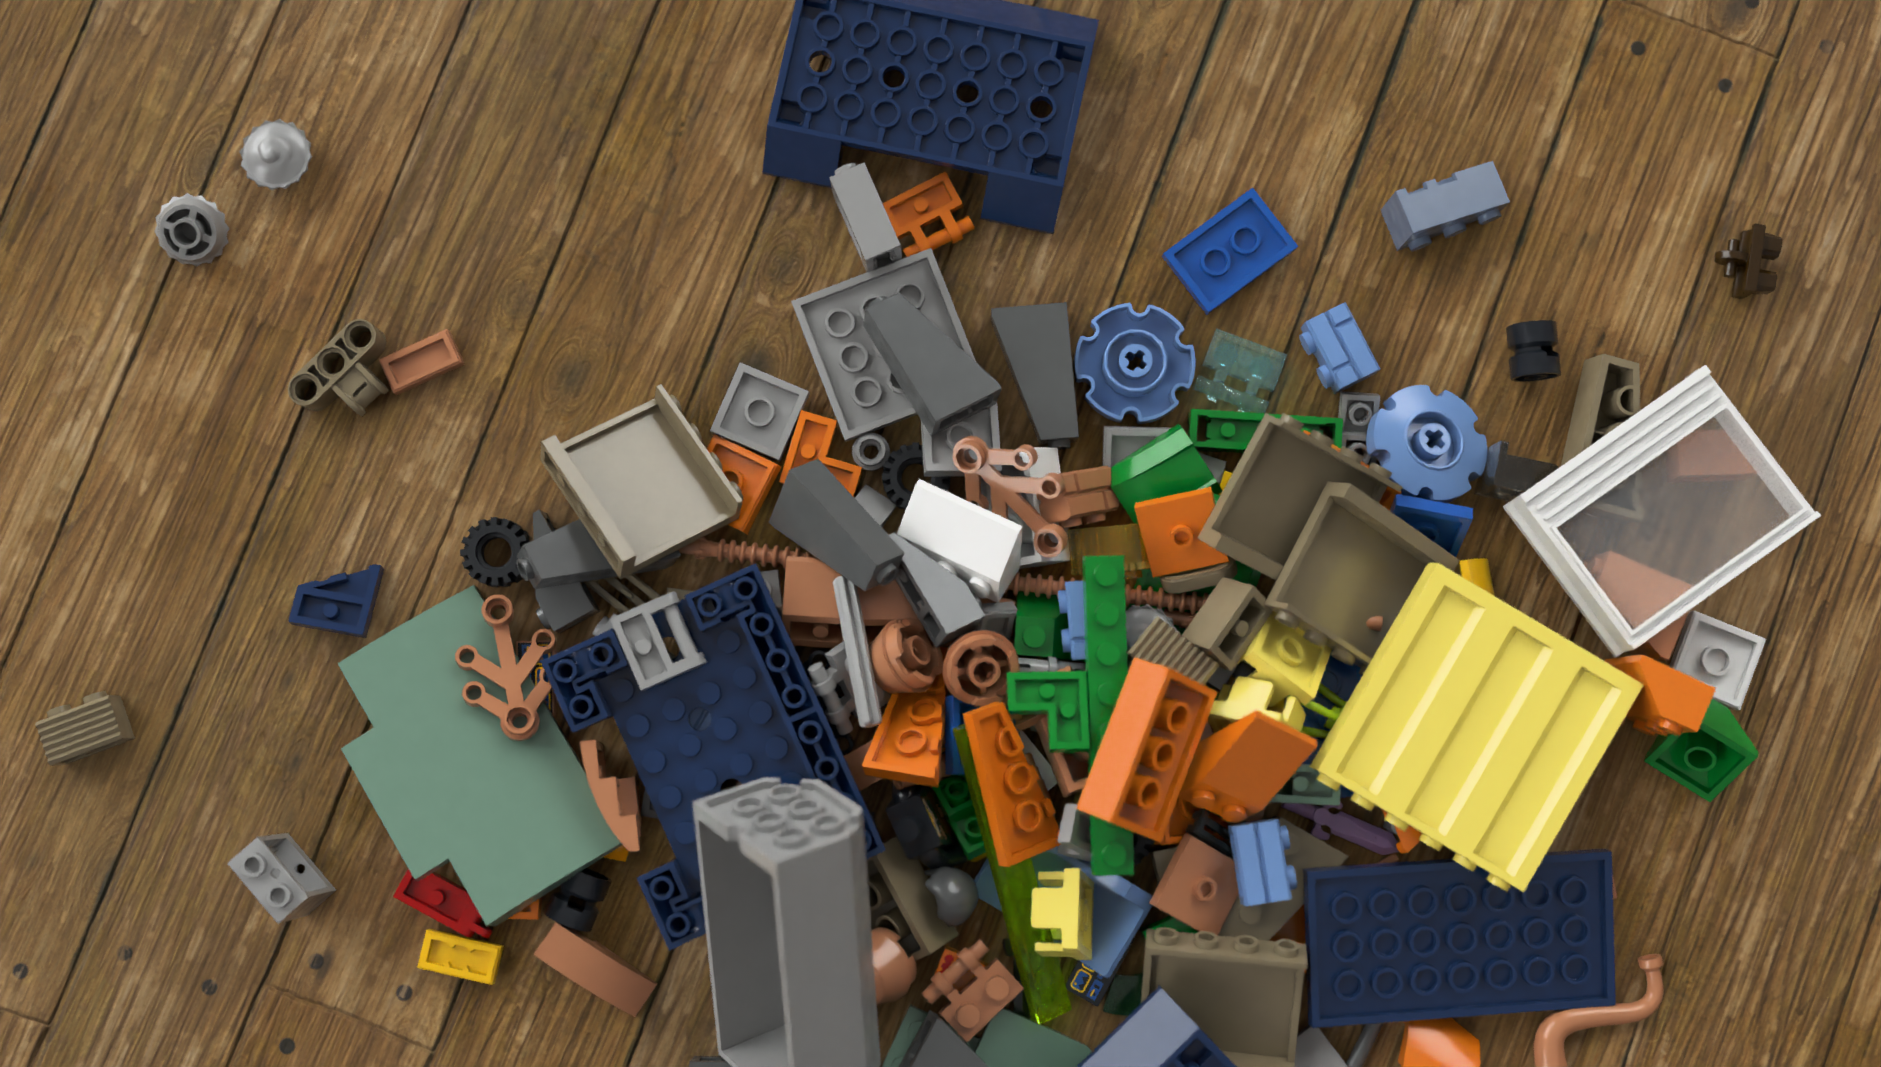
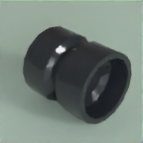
(1533, 351)
(584, 885)

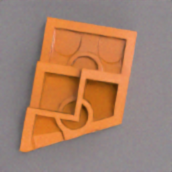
(1438, 1044)

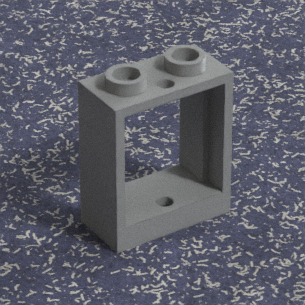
(865, 216)
(271, 874)

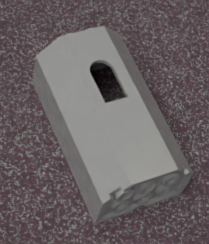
(788, 925)

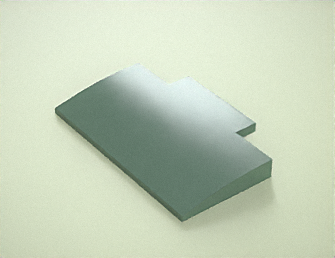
(451, 780)

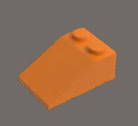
(1244, 766)

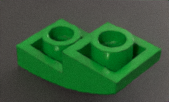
(959, 812)

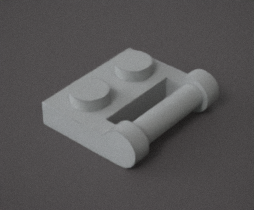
(645, 645)

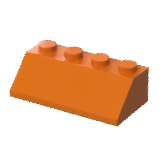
(1147, 749)

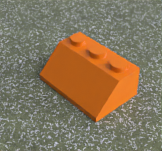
(1668, 698)

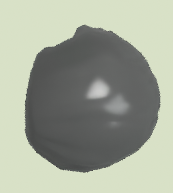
(954, 893)

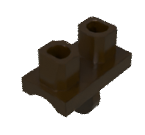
(1744, 259)

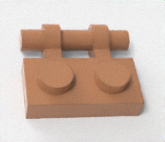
(980, 998)

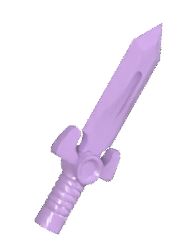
(1345, 827)

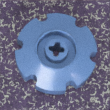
(1121, 337)
(1428, 443)

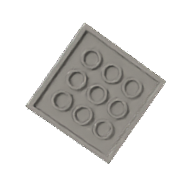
(849, 364)

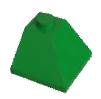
(1039, 627)
(1706, 758)

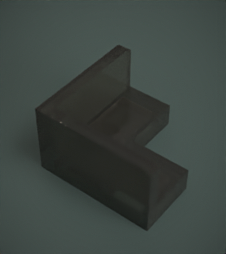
(1509, 475)

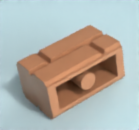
(1085, 495)

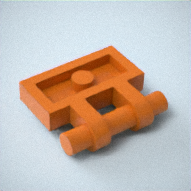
(924, 205)

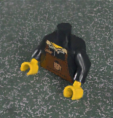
(924, 828)

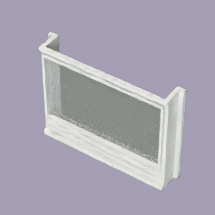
(1660, 512)

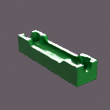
(1234, 430)

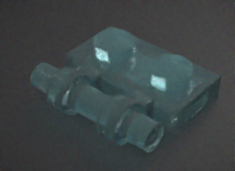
(1243, 361)

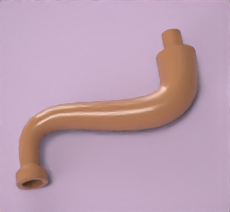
(1558, 1025)

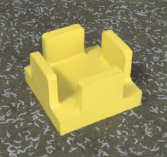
(1286, 661)
(1251, 695)
(1065, 912)

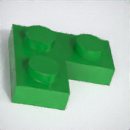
(1061, 697)

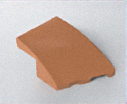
(615, 797)

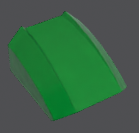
(1159, 470)

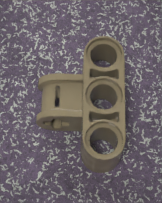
(354, 383)

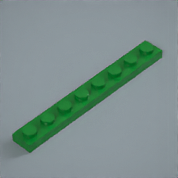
(1105, 676)

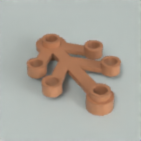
(1007, 489)
(510, 675)

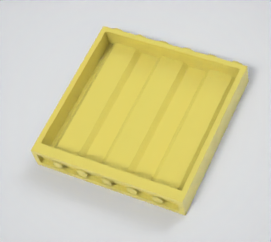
(1475, 727)

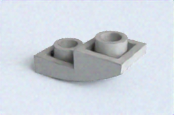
(1356, 412)

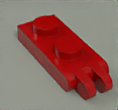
(443, 902)

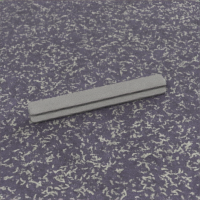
(857, 652)

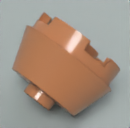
(904, 657)
(978, 667)
(891, 966)

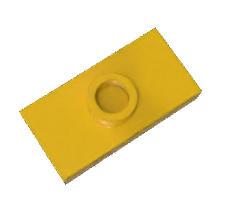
(460, 956)

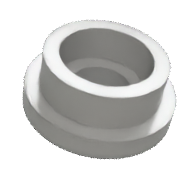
(862, 443)

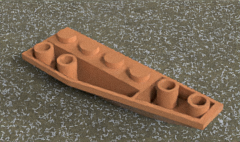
(812, 609)

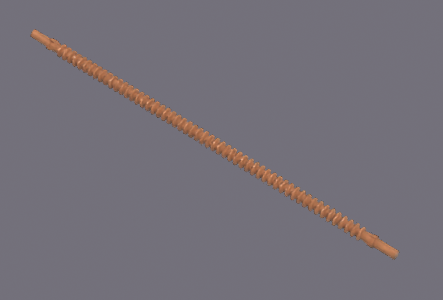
(705, 548)

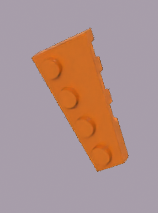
(910, 736)
(1014, 803)

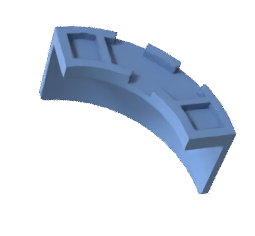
(1117, 906)

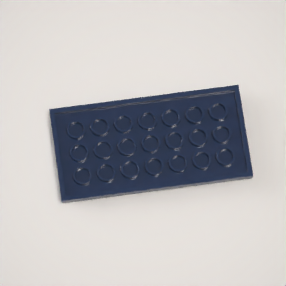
(1452, 944)

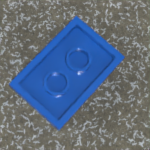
(1229, 251)

